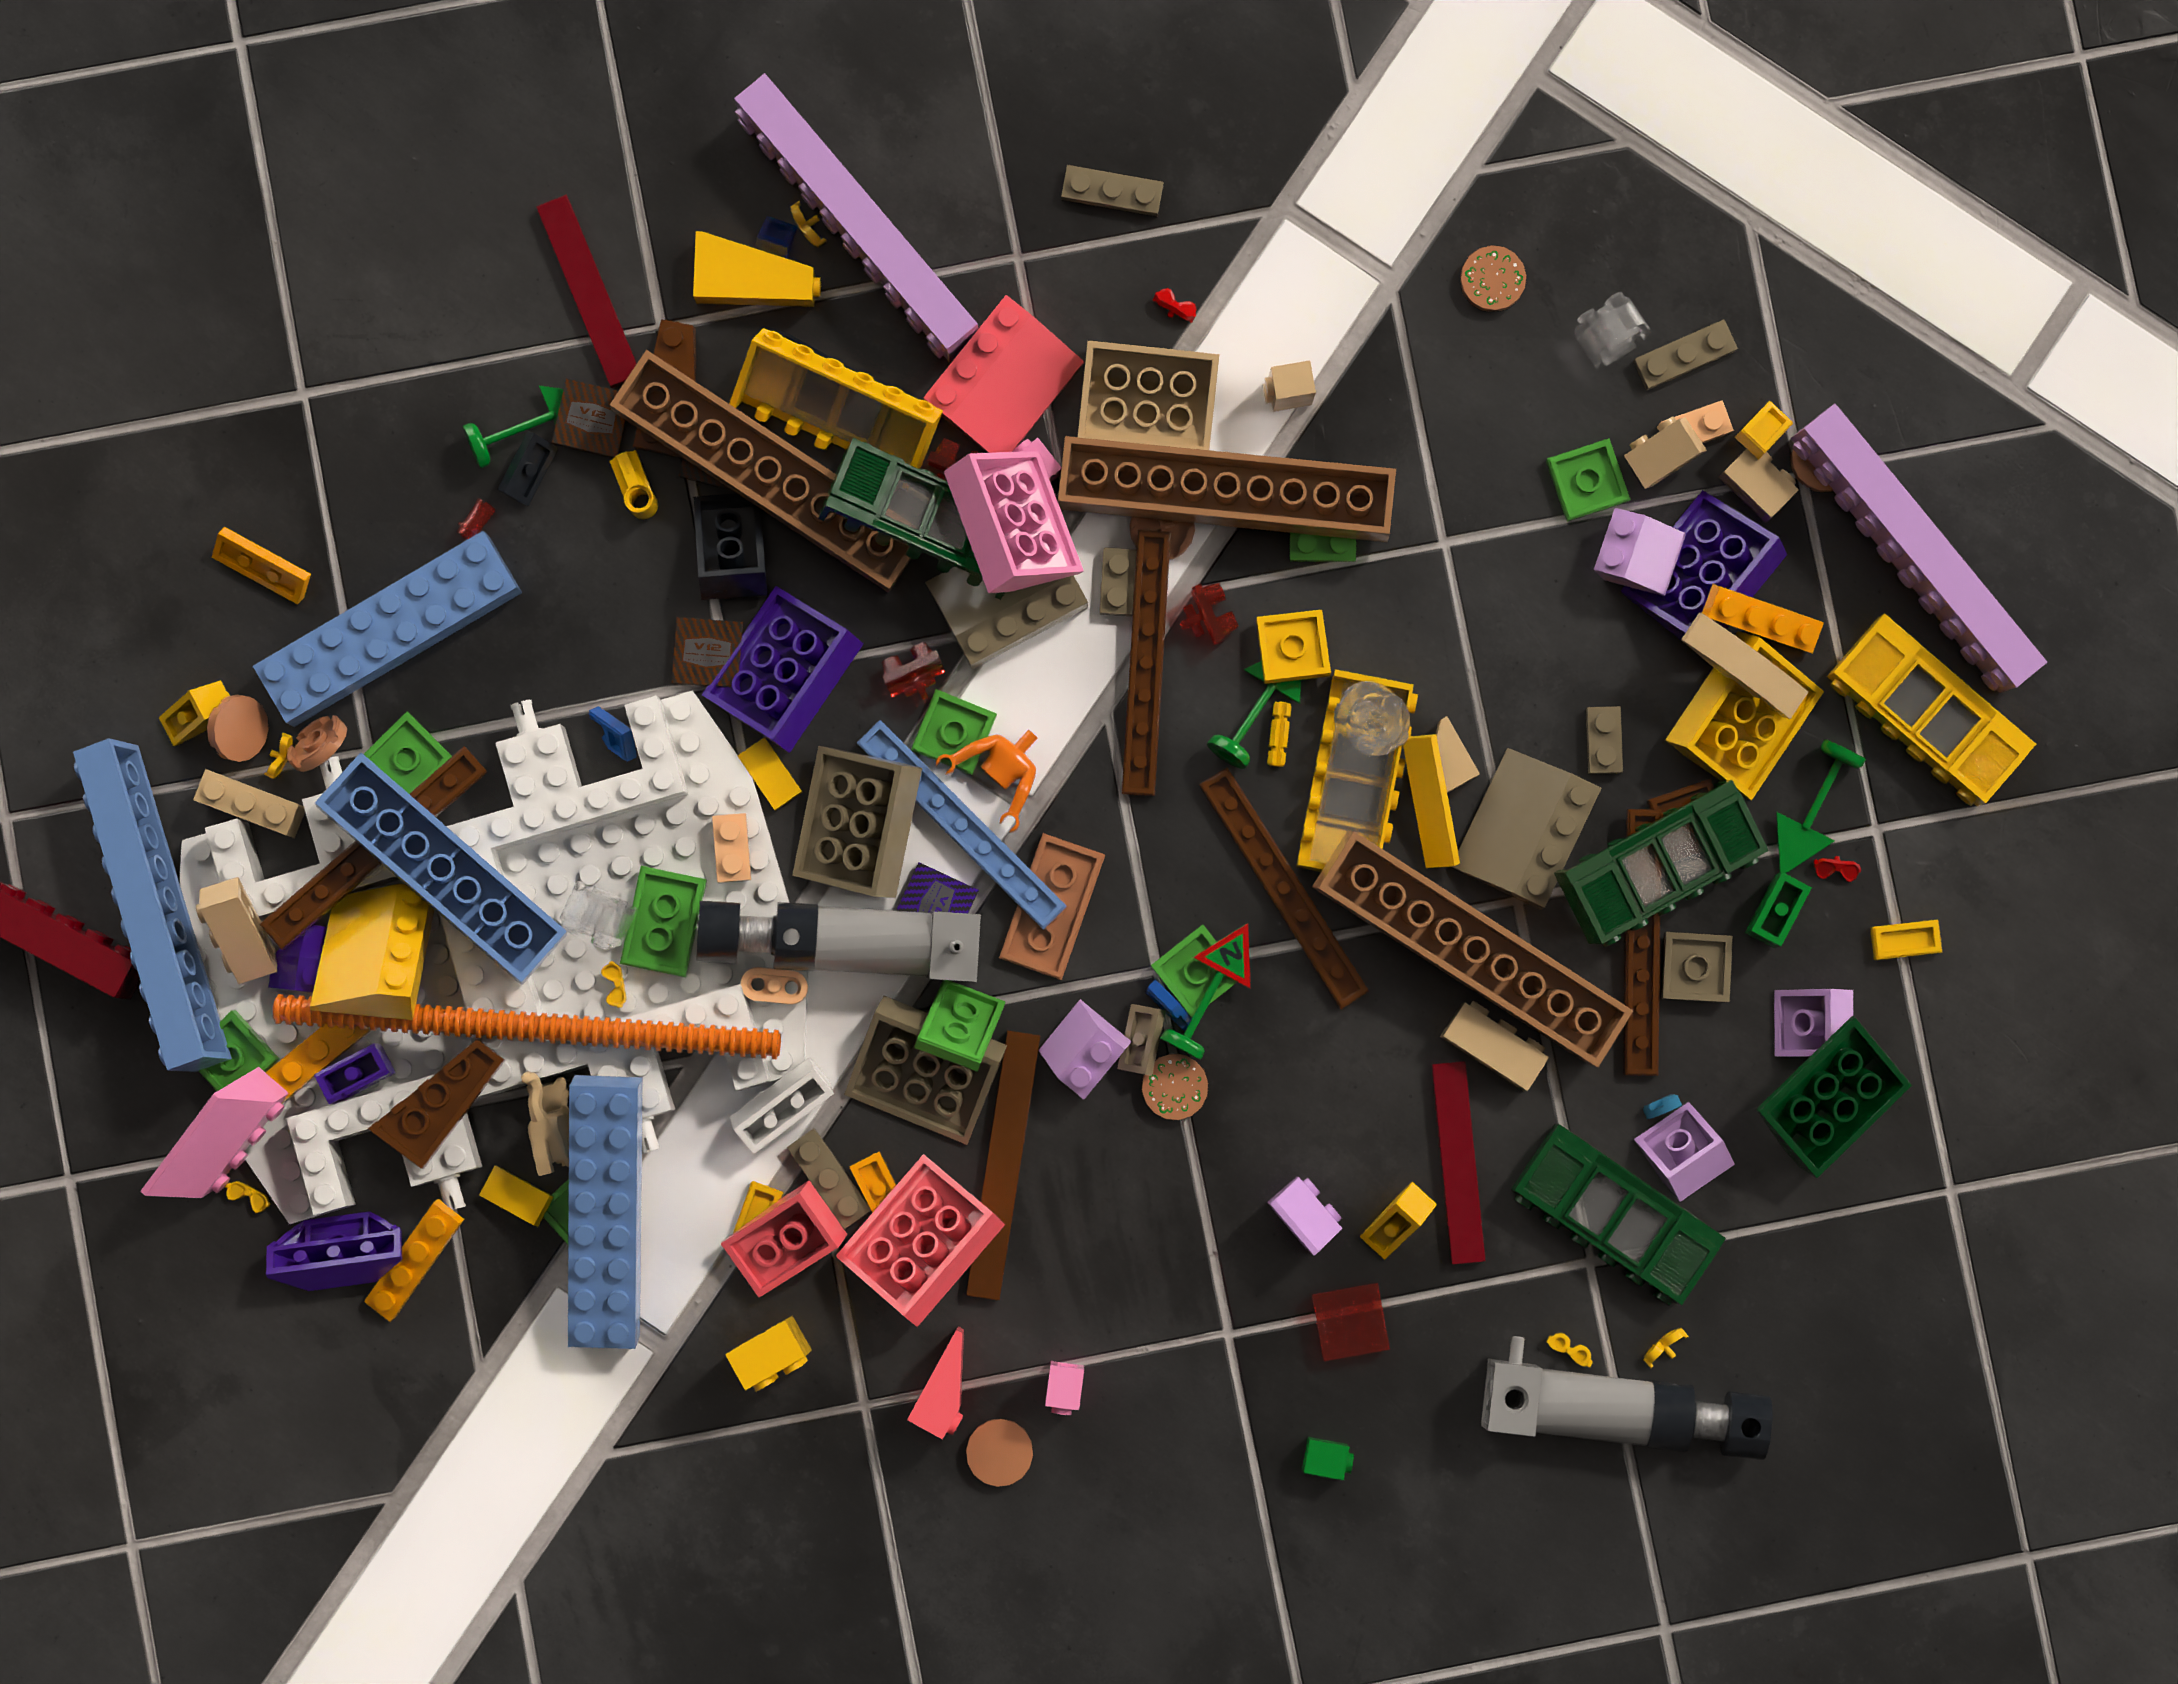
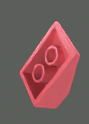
(784, 1239)
(941, 1398)

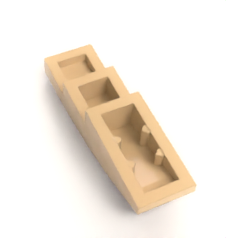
(1744, 665)

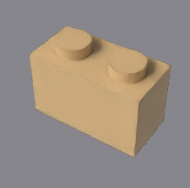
(1290, 386)
(1664, 452)
(1759, 484)

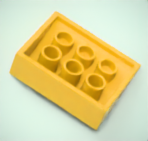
(1736, 732)
(374, 954)

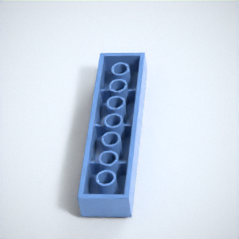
(387, 629)
(441, 868)
(604, 1211)

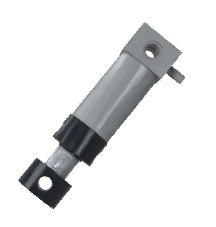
(844, 939)
(1619, 1409)

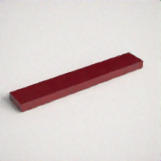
(588, 289)
(1458, 1162)

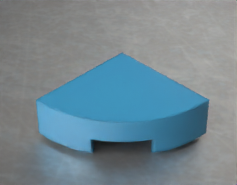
(1662, 1106)

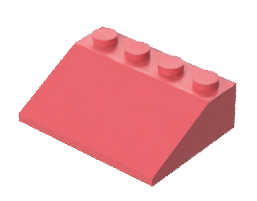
(1004, 378)
(920, 1240)

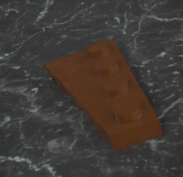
(678, 348)
(432, 1111)

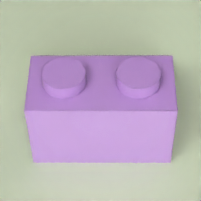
(1639, 552)
(1808, 1018)
(1083, 1049)
(1684, 1151)
(1305, 1214)

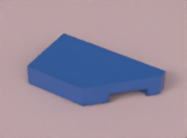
(617, 735)
(1168, 1004)

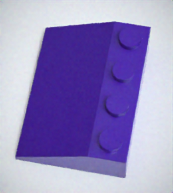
(1717, 550)
(785, 669)

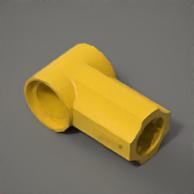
(634, 483)

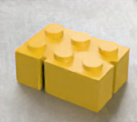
(768, 1353)

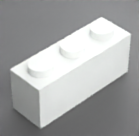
(781, 1105)

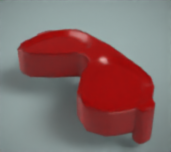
(1184, 309)
(1826, 867)

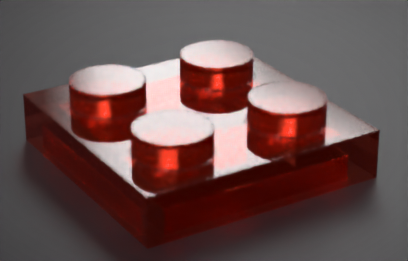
(1350, 1321)

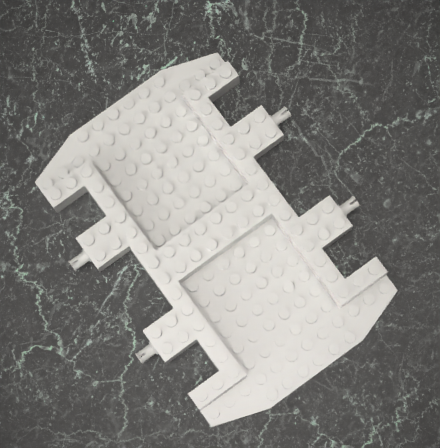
(542, 847)

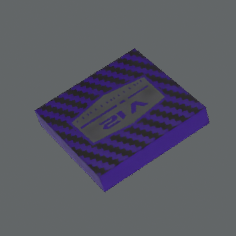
(936, 892)

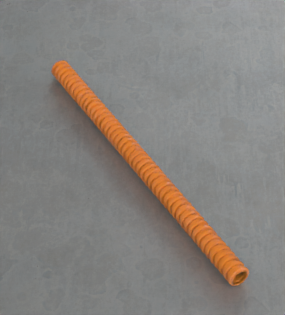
(545, 1028)

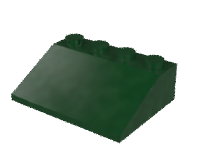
(1833, 1098)

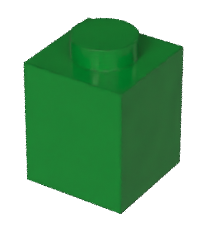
(1327, 1458)

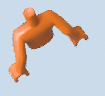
(1004, 765)

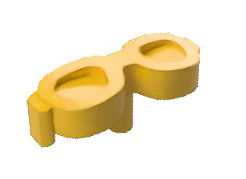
(805, 225)
(1663, 1345)
(1579, 1353)

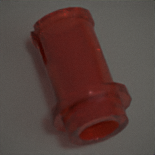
(475, 519)

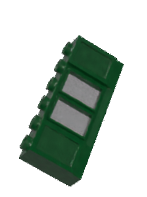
(901, 505)
(1662, 864)
(1617, 1215)

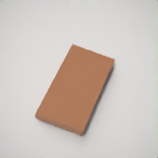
(1071, 875)

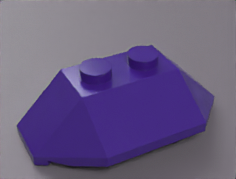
(299, 962)
(335, 1252)

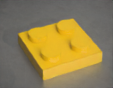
(1293, 646)

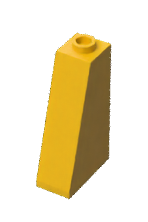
(747, 276)

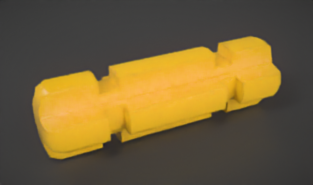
(1279, 734)

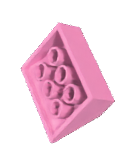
(1012, 520)
(218, 1138)

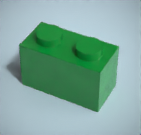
(1778, 910)

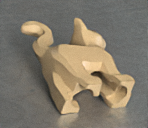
(549, 1122)

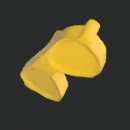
(278, 765)
(613, 973)
(237, 1190)

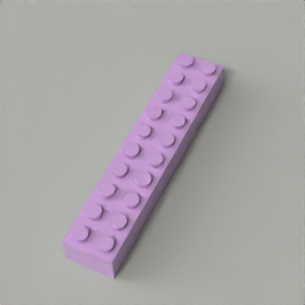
(856, 217)
(1917, 550)

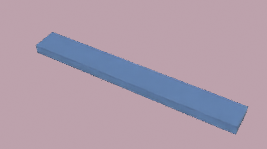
(969, 830)

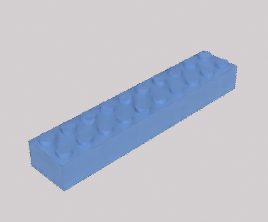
(151, 906)

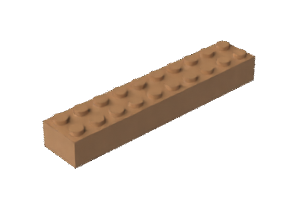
(750, 463)
(1226, 489)
(1472, 948)

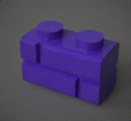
(354, 1073)

